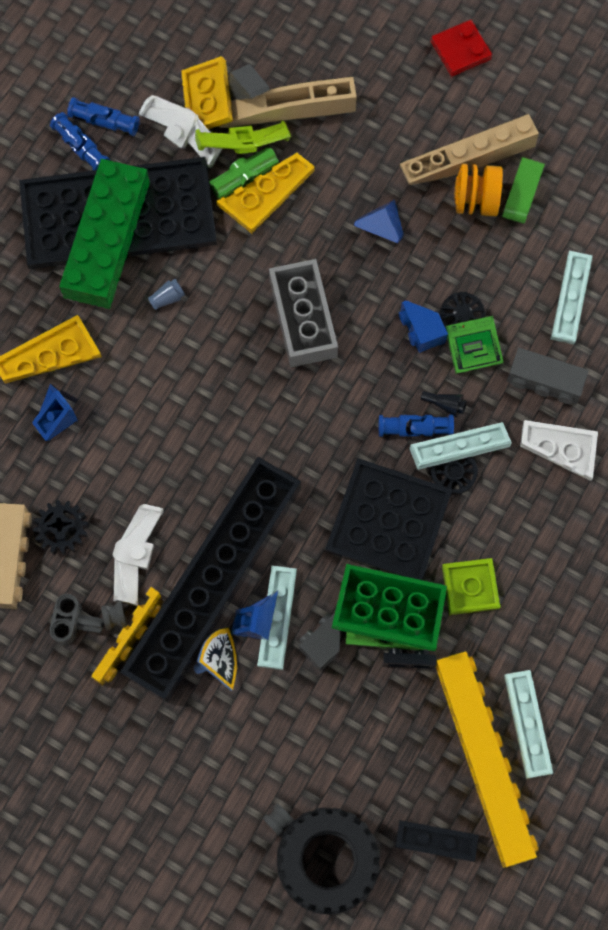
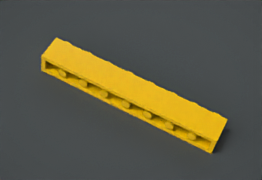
(485, 759)

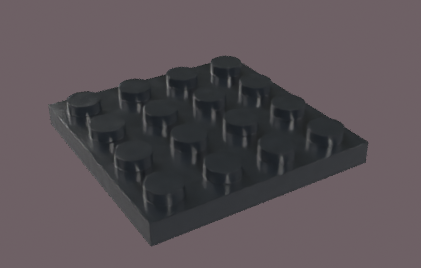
(388, 520)

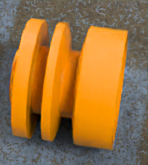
(479, 190)

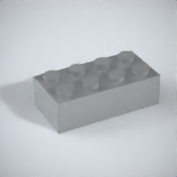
(303, 313)

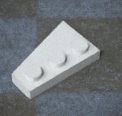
(562, 445)

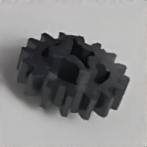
(71, 527)

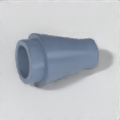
(166, 294)

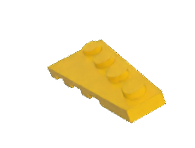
(260, 198)
(52, 350)
(142, 616)

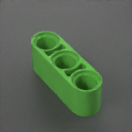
(523, 190)

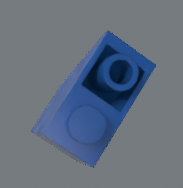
(424, 326)

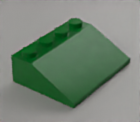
(390, 607)

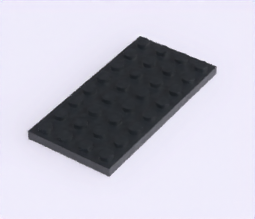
(172, 218)

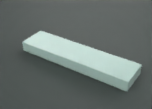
(571, 297)
(460, 445)
(273, 650)
(528, 724)

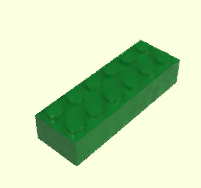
(104, 234)

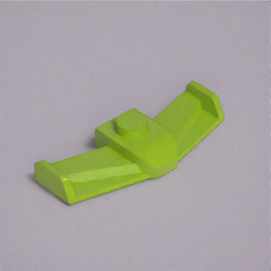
(242, 138)

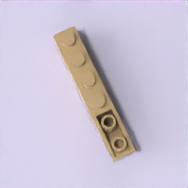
(296, 102)
(477, 149)

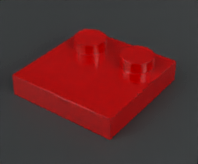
(461, 48)

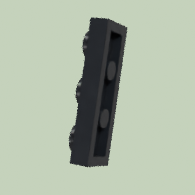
(436, 841)

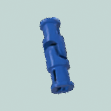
(103, 116)
(73, 136)
(418, 424)

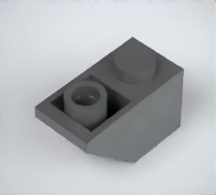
(322, 644)

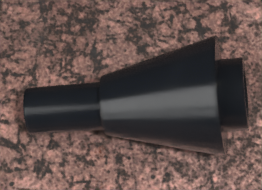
(451, 403)

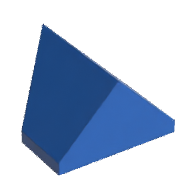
(382, 222)
(54, 415)
(256, 619)

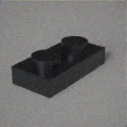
(420, 659)

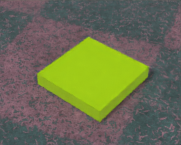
(471, 586)

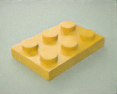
(208, 92)

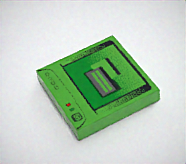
(474, 345)

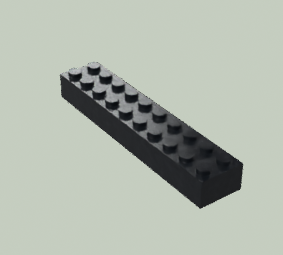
(211, 580)

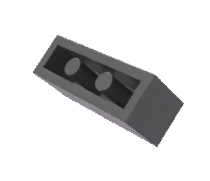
(547, 376)

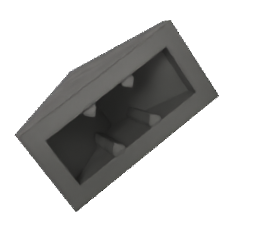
(246, 83)

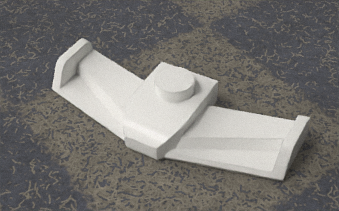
(181, 125)
(134, 553)

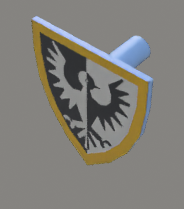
(219, 657)

